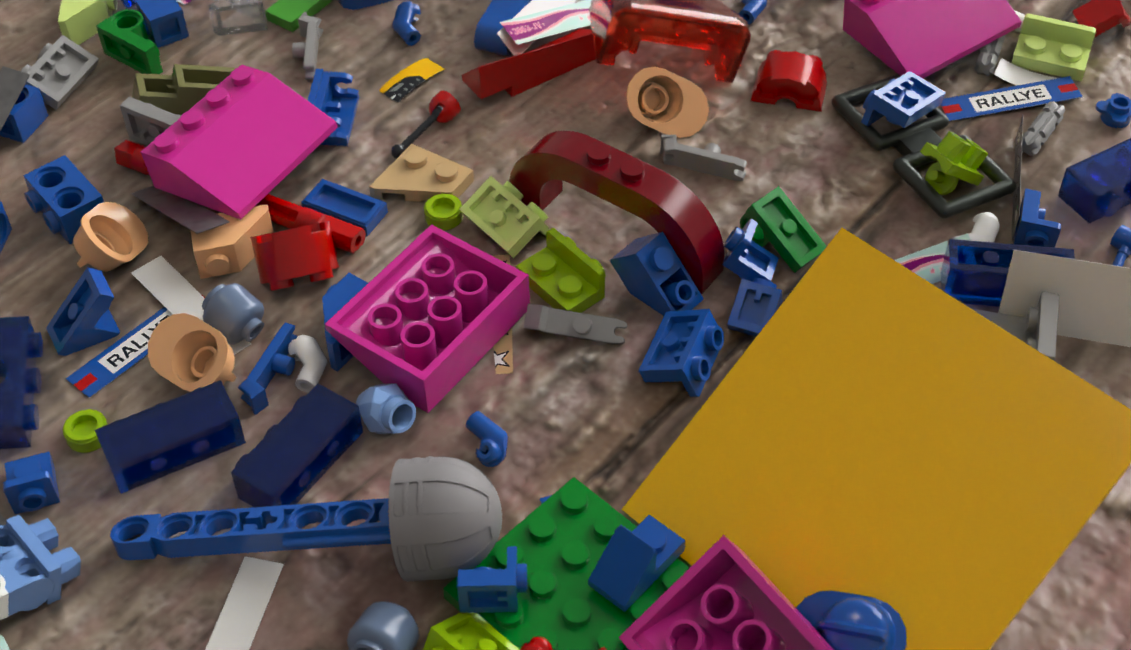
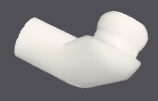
(985, 228)
(313, 361)

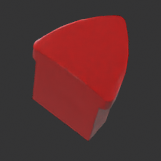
(1102, 15)

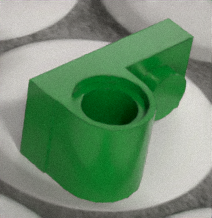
(127, 41)
(784, 228)

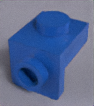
(747, 257)

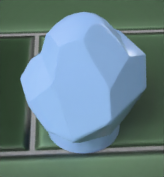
(386, 409)

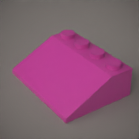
(926, 33)
(237, 142)
(431, 315)
(723, 606)

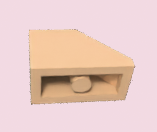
(229, 246)

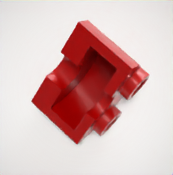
(791, 77)
(295, 254)

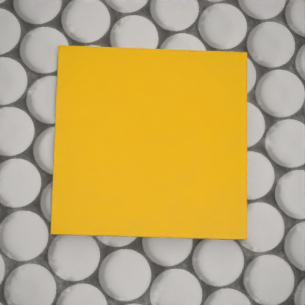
(893, 453)

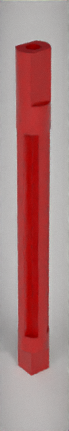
(345, 235)

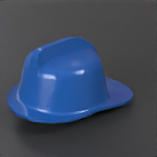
(854, 621)

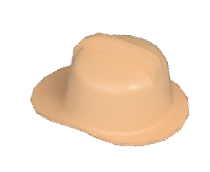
(667, 102)
(109, 237)
(190, 352)

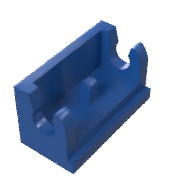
(335, 102)

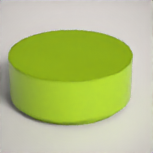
(443, 211)
(80, 430)

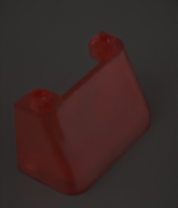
(685, 23)

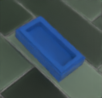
(346, 205)

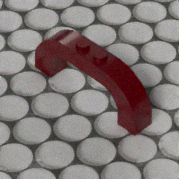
(628, 185)

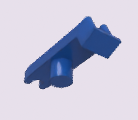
(272, 361)

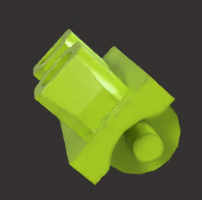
(956, 161)

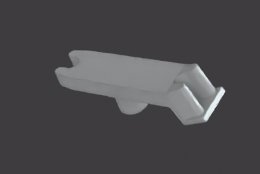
(308, 50)
(702, 160)
(573, 324)

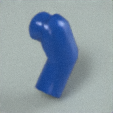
(493, 439)

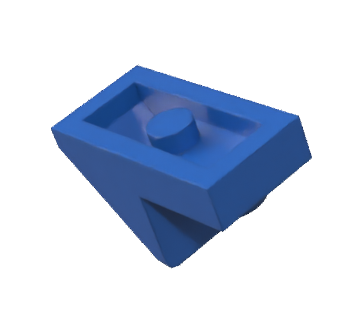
(84, 315)
(635, 561)

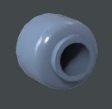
(233, 312)
(384, 628)

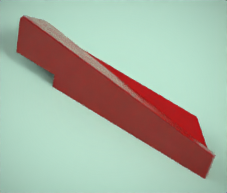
(532, 67)

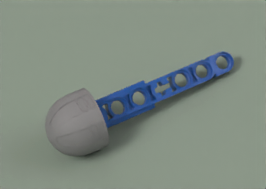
(436, 518)

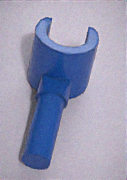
(1121, 241)

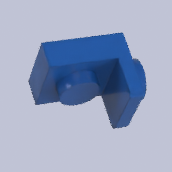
(1031, 226)
(754, 306)
(31, 483)
(492, 589)

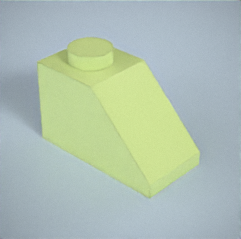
(80, 17)

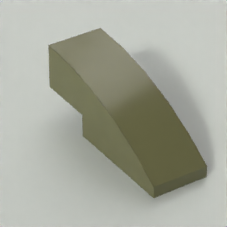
(181, 89)

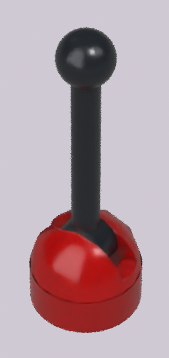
(441, 108)

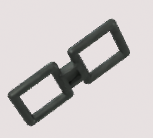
(910, 142)

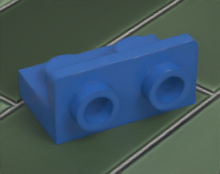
(902, 100)
(683, 349)

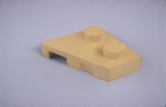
(422, 175)

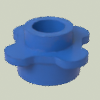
(1115, 111)

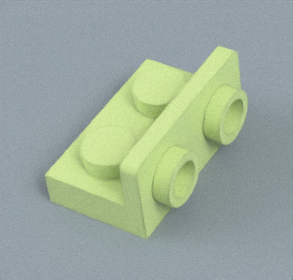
(1053, 46)
(503, 216)

